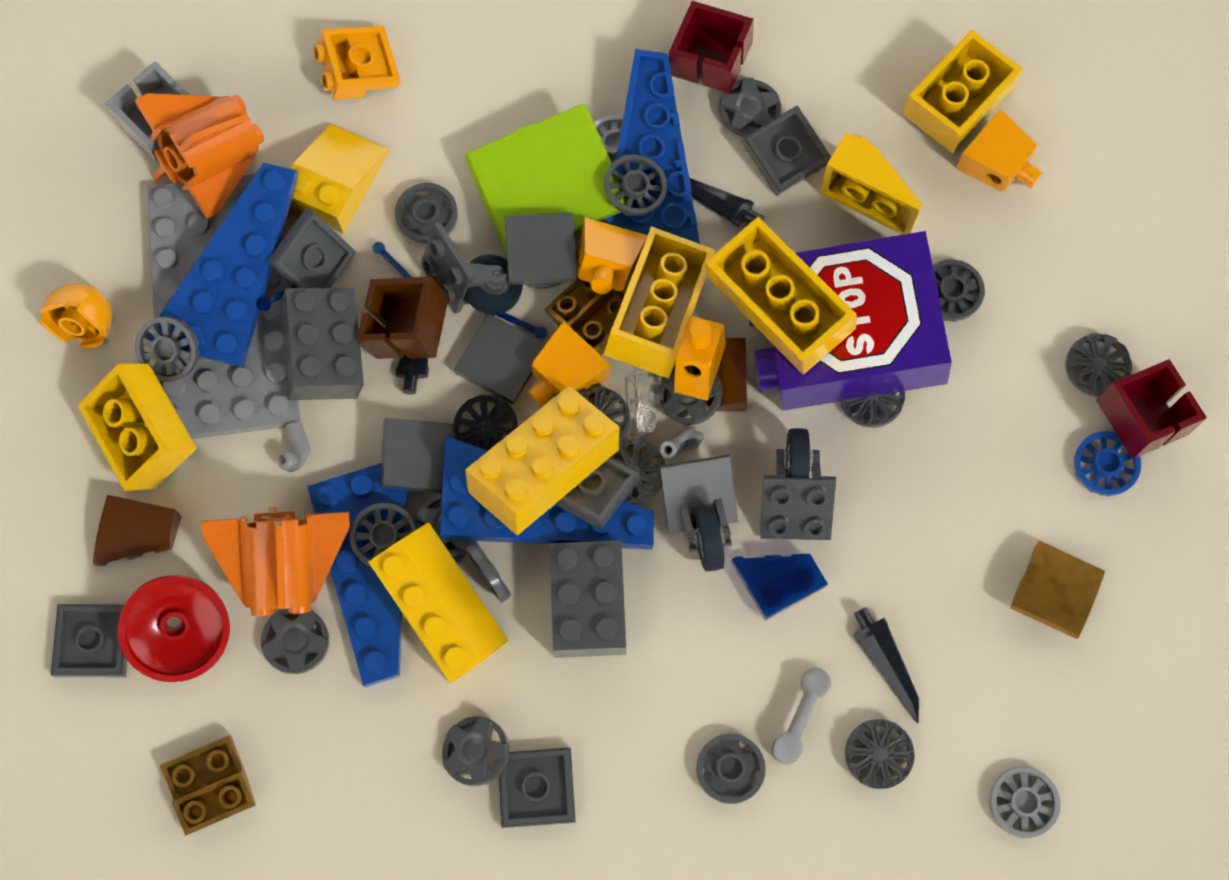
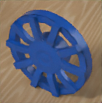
(1105, 464)

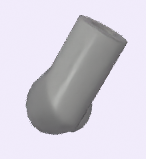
(680, 440)

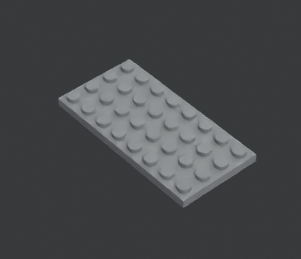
(217, 395)

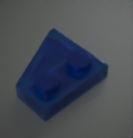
(779, 581)

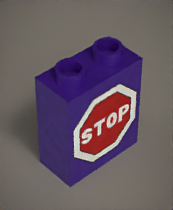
(897, 333)

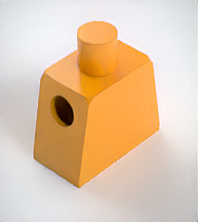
(1001, 155)
(607, 255)
(703, 348)
(565, 363)

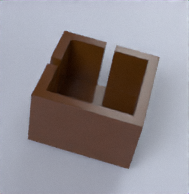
(412, 315)

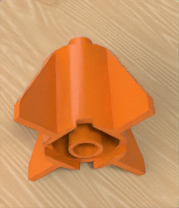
(202, 143)
(277, 557)

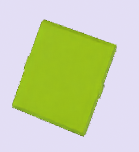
(545, 171)

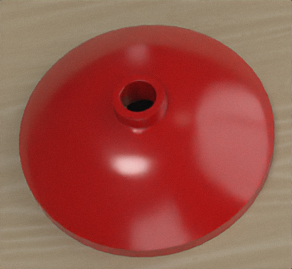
(169, 651)

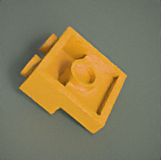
(355, 61)

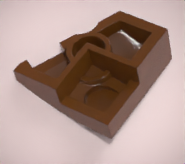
(733, 377)
(132, 529)

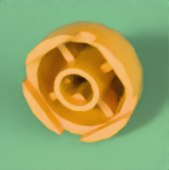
(78, 314)

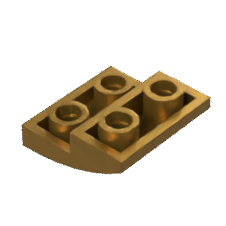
(587, 312)
(1057, 589)
(208, 785)

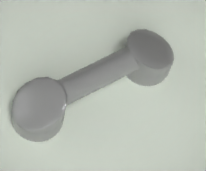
(789, 746)

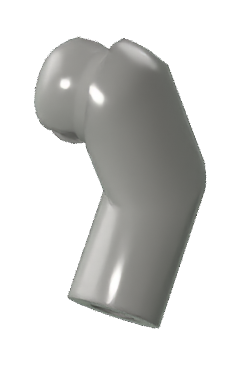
(298, 451)

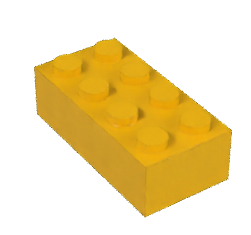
(781, 295)
(658, 302)
(542, 460)

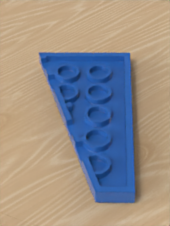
(654, 131)
(233, 270)
(469, 520)
(367, 606)

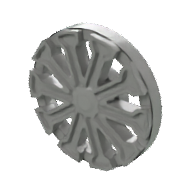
(1024, 802)

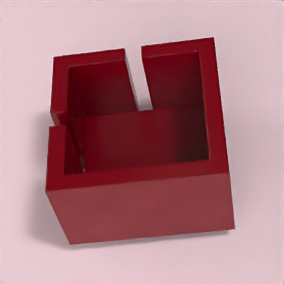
(711, 46)
(1141, 413)

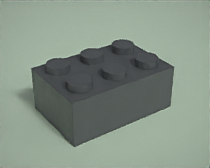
(321, 343)
(587, 599)

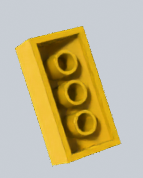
(438, 602)

